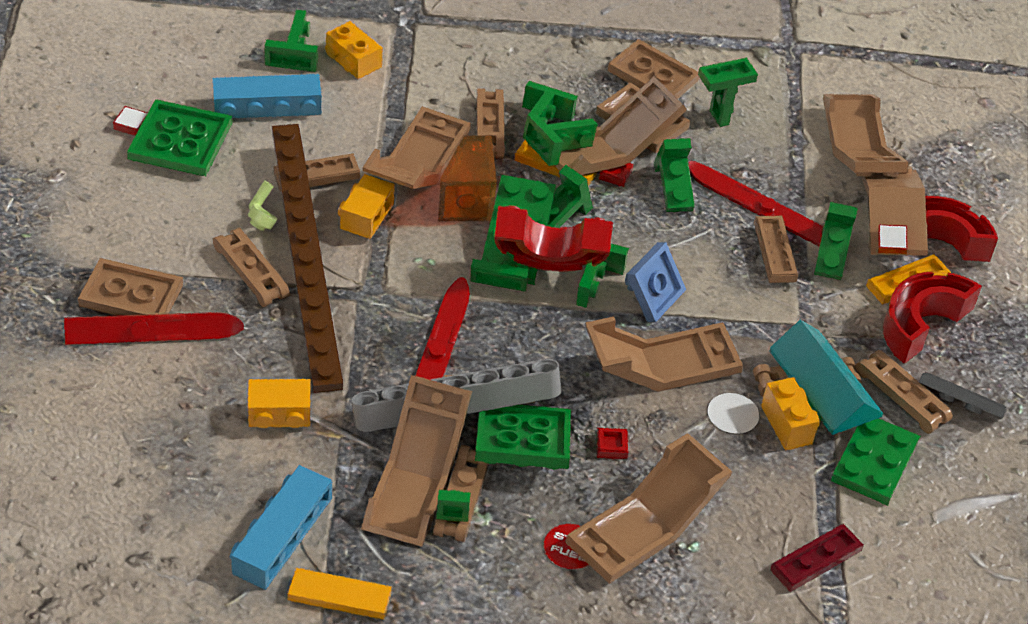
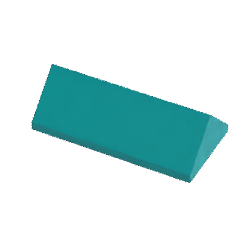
(825, 378)

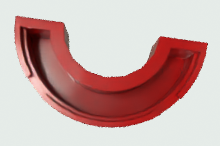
(960, 227)
(551, 247)
(924, 296)

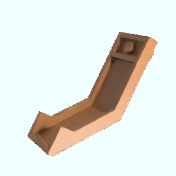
(627, 130)
(859, 135)
(422, 150)
(897, 202)
(666, 359)
(418, 461)
(653, 512)

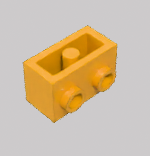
(353, 50)
(366, 206)
(278, 403)
(790, 413)

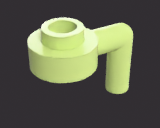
(259, 216)

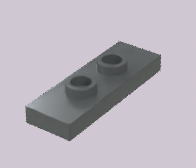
(974, 401)

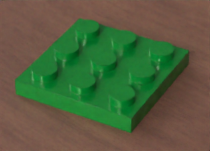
(180, 137)
(524, 436)

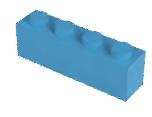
(268, 96)
(281, 527)

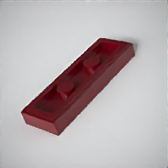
(816, 557)

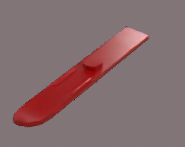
(755, 201)
(150, 327)
(445, 331)

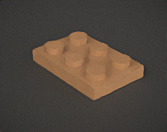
(643, 62)
(614, 102)
(129, 290)

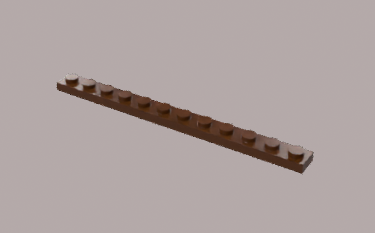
(307, 260)

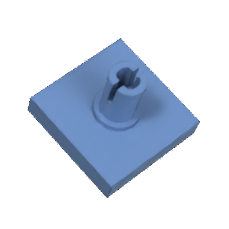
(655, 282)

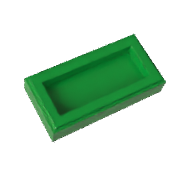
(499, 275)

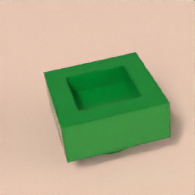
(453, 505)

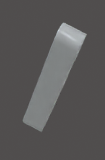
(489, 388)

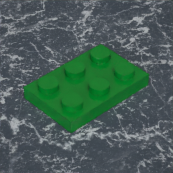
(875, 459)

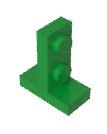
(295, 52)
(724, 82)
(549, 102)
(554, 138)
(675, 174)
(569, 197)
(835, 240)
(589, 285)

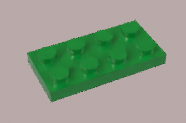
(528, 195)

